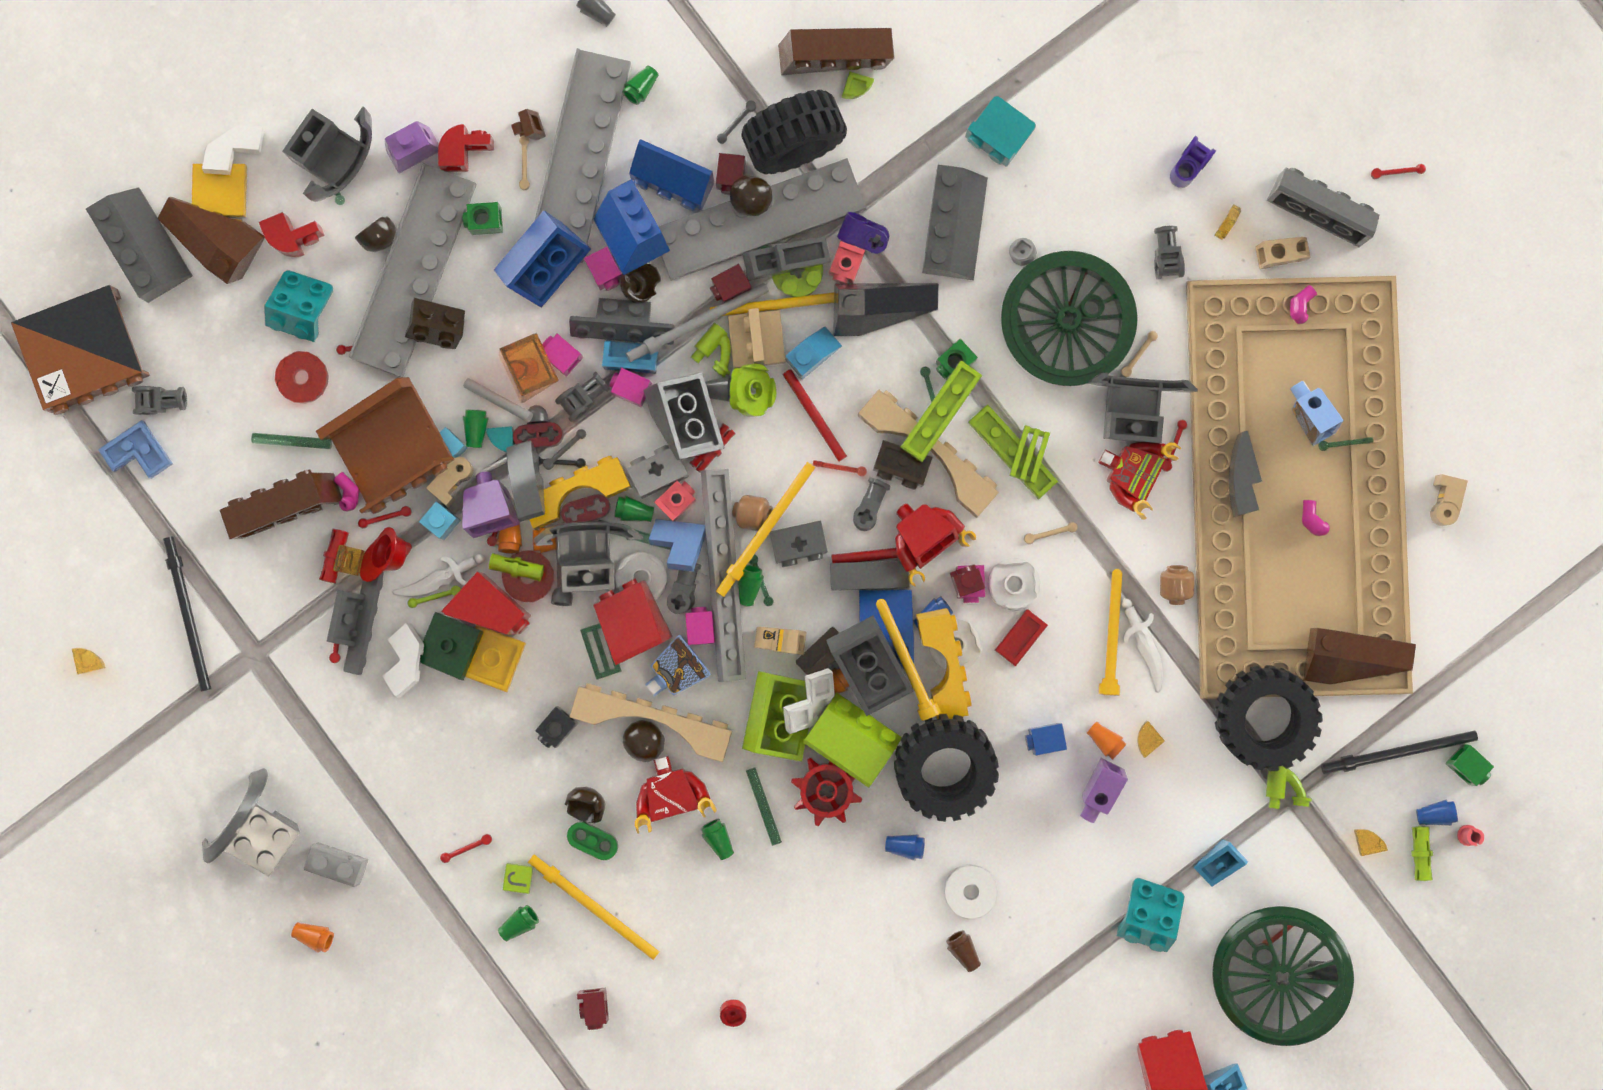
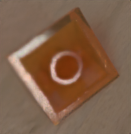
(527, 367)

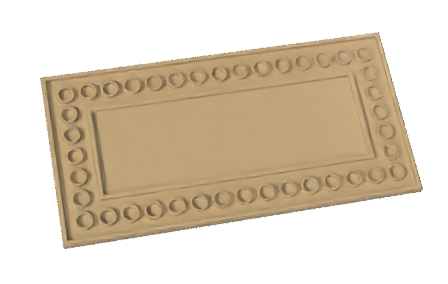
(1263, 571)

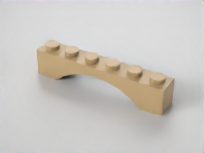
(970, 488)
(705, 739)

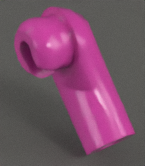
(1298, 304)
(350, 492)
(1312, 521)

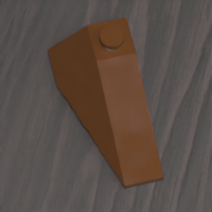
(216, 241)
(1348, 656)

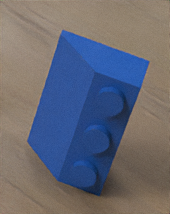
(671, 176)
(629, 228)
(541, 259)

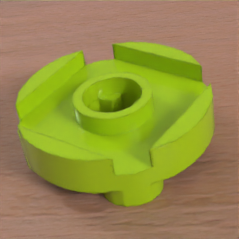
(802, 286)
(740, 390)

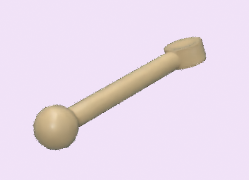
(524, 183)
(1126, 371)
(1029, 538)

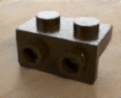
(435, 324)
(899, 464)
(818, 655)

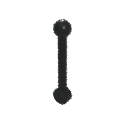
(579, 462)

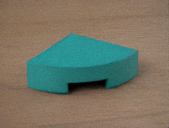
(501, 437)

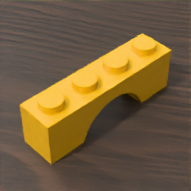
(606, 478)
(937, 632)

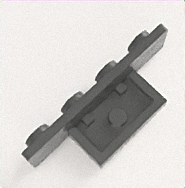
(619, 321)
(353, 622)

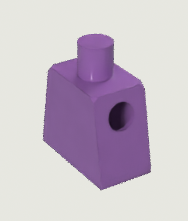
(411, 145)
(487, 507)
(1105, 779)

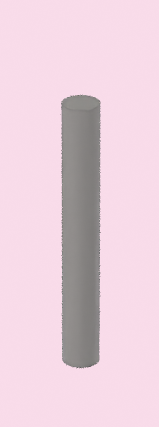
(498, 400)

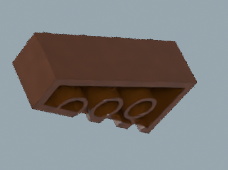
(835, 50)
(279, 504)

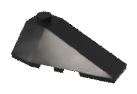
(873, 306)

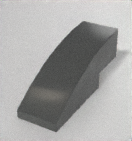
(786, 258)
(1242, 475)
(526, 480)
(868, 576)

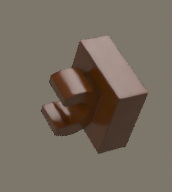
(529, 125)

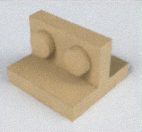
(756, 338)

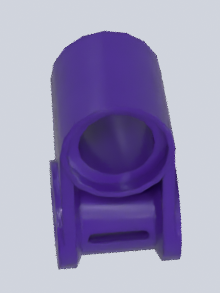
(1193, 160)
(861, 232)

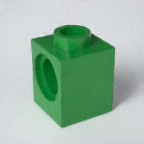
(493, 224)
(958, 349)
(1470, 765)

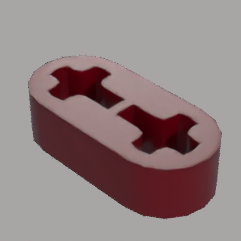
(539, 428)
(584, 503)

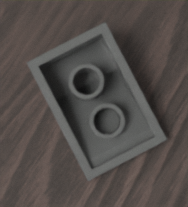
(685, 416)
(869, 665)

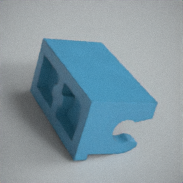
(615, 358)

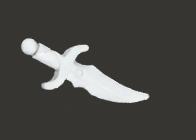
(441, 577)
(1144, 642)

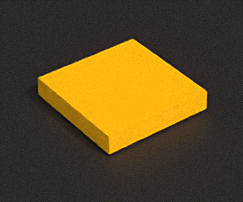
(220, 192)
(495, 659)

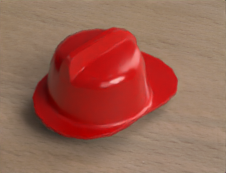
(384, 554)

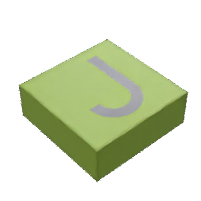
(518, 878)

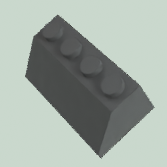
(1324, 207)
(955, 223)
(139, 243)

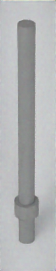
(653, 344)

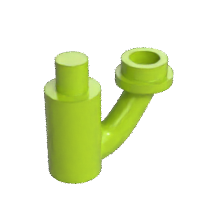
(714, 337)
(1276, 788)

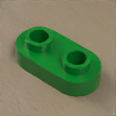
(593, 840)

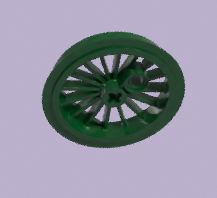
(1020, 343)
(1319, 1020)

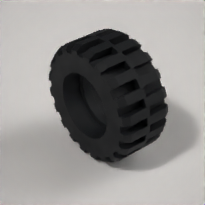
(794, 132)
(1294, 739)
(952, 799)

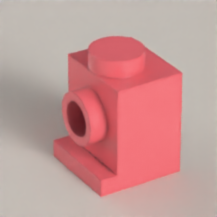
(854, 255)
(674, 510)

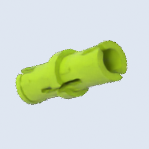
(516, 567)
(1422, 853)

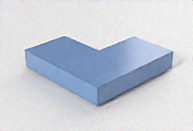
(136, 443)
(683, 538)

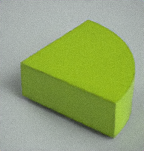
(856, 85)

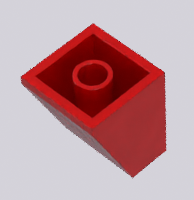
(488, 606)
(631, 621)
(1171, 1062)

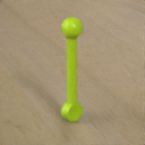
(413, 602)

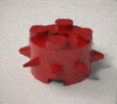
(822, 805)

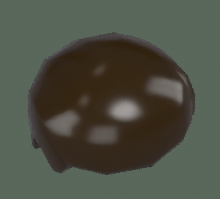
(751, 195)
(377, 235)
(640, 283)
(643, 741)
(585, 804)

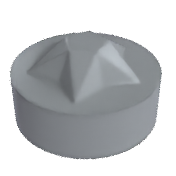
(1022, 251)

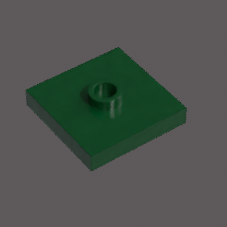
(450, 646)

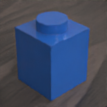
(1046, 739)

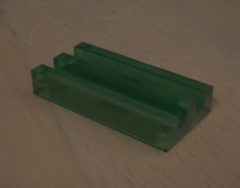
(594, 629)

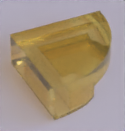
(1228, 222)
(86, 661)
(1148, 739)
(1369, 842)

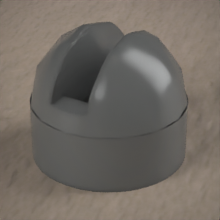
(539, 415)
(561, 599)

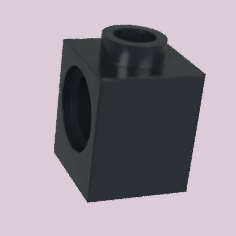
(563, 719)

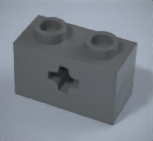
(811, 533)

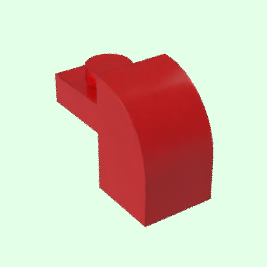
(455, 146)
(286, 239)

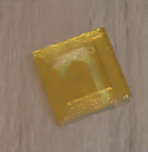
(348, 560)

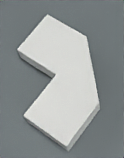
(239, 139)
(408, 648)
(805, 713)

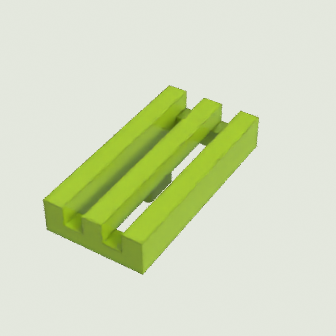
(1023, 476)

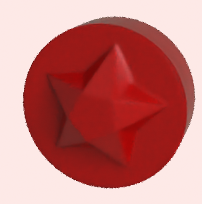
(733, 1013)

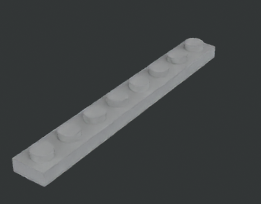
(720, 557)

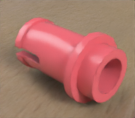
(1468, 831)

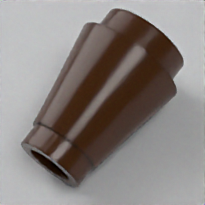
(963, 950)

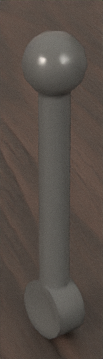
(750, 107)
(549, 463)

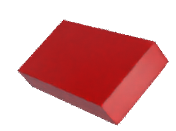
(1021, 637)

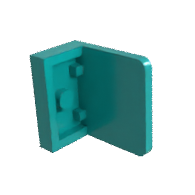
(1000, 131)
(297, 305)
(1152, 915)

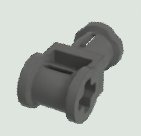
(1168, 255)
(582, 396)
(154, 400)
(870, 503)
(683, 586)

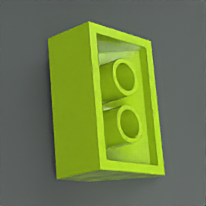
(766, 721)
(852, 740)

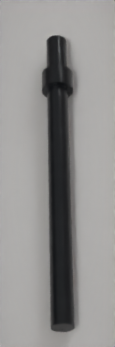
(174, 564)
(1349, 763)

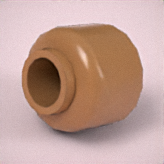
(751, 512)
(1177, 584)

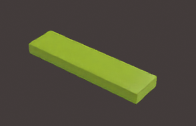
(941, 411)
(1005, 444)

